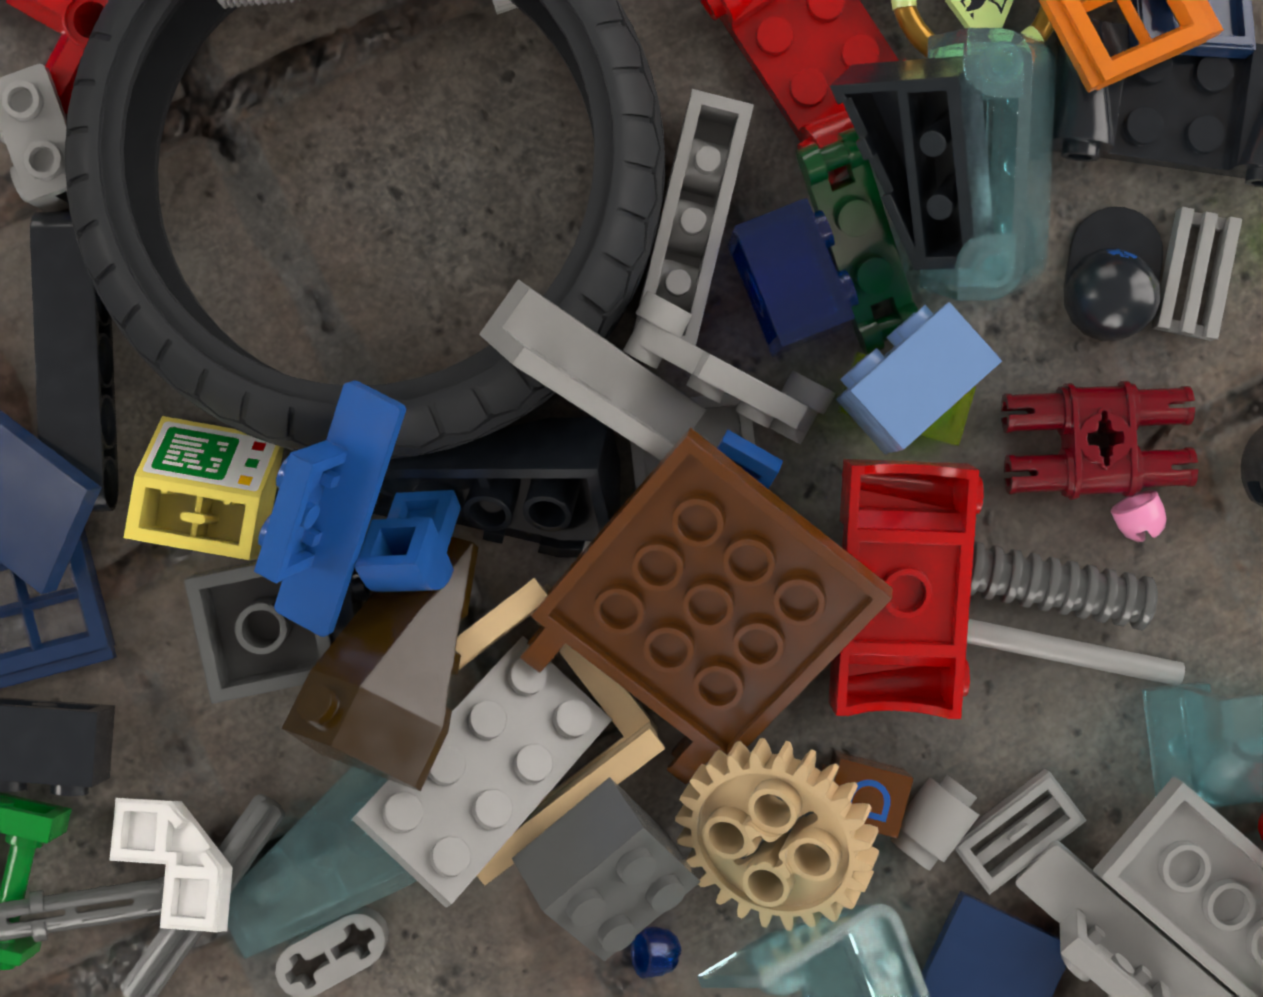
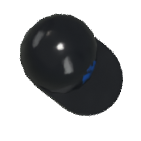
(1113, 274)

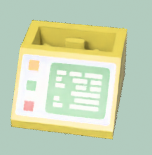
(203, 489)

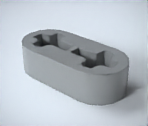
(339, 964)

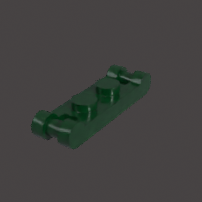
(860, 234)

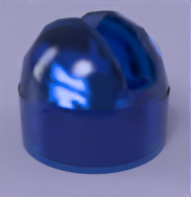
(655, 952)

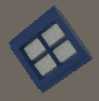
(56, 628)

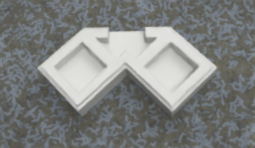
(195, 870)

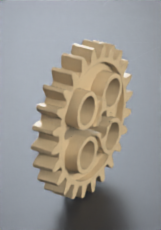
(788, 870)

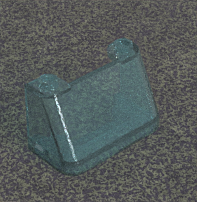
(1019, 84)

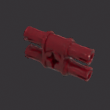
(1111, 412)

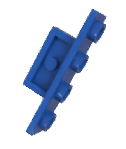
(327, 508)

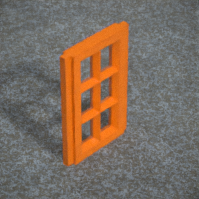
(1090, 56)

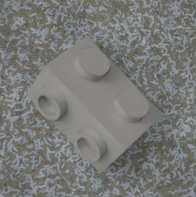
(35, 136)

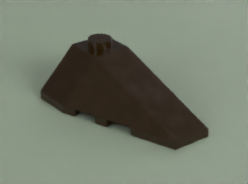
(387, 679)

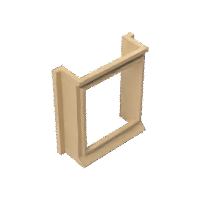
(617, 761)

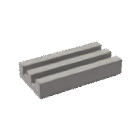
(1220, 277)
(1004, 811)

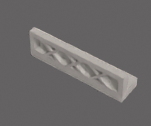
(590, 371)

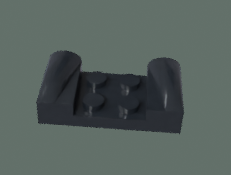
(1172, 115)

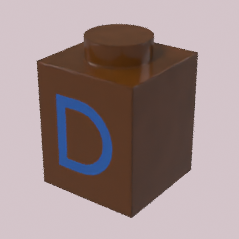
(879, 785)

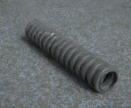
(1063, 586)

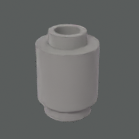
(936, 821)

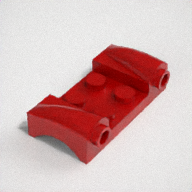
(800, 52)
(917, 535)

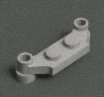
(785, 412)

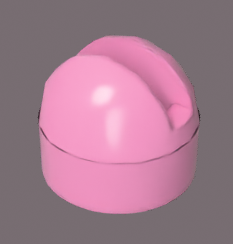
(1139, 514)

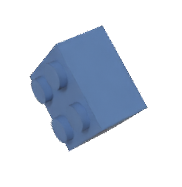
(919, 379)

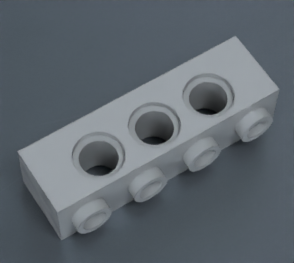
(697, 204)

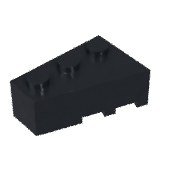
(927, 149)

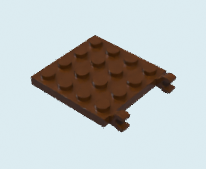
(708, 602)

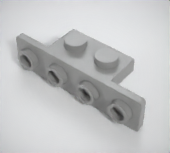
(1108, 936)

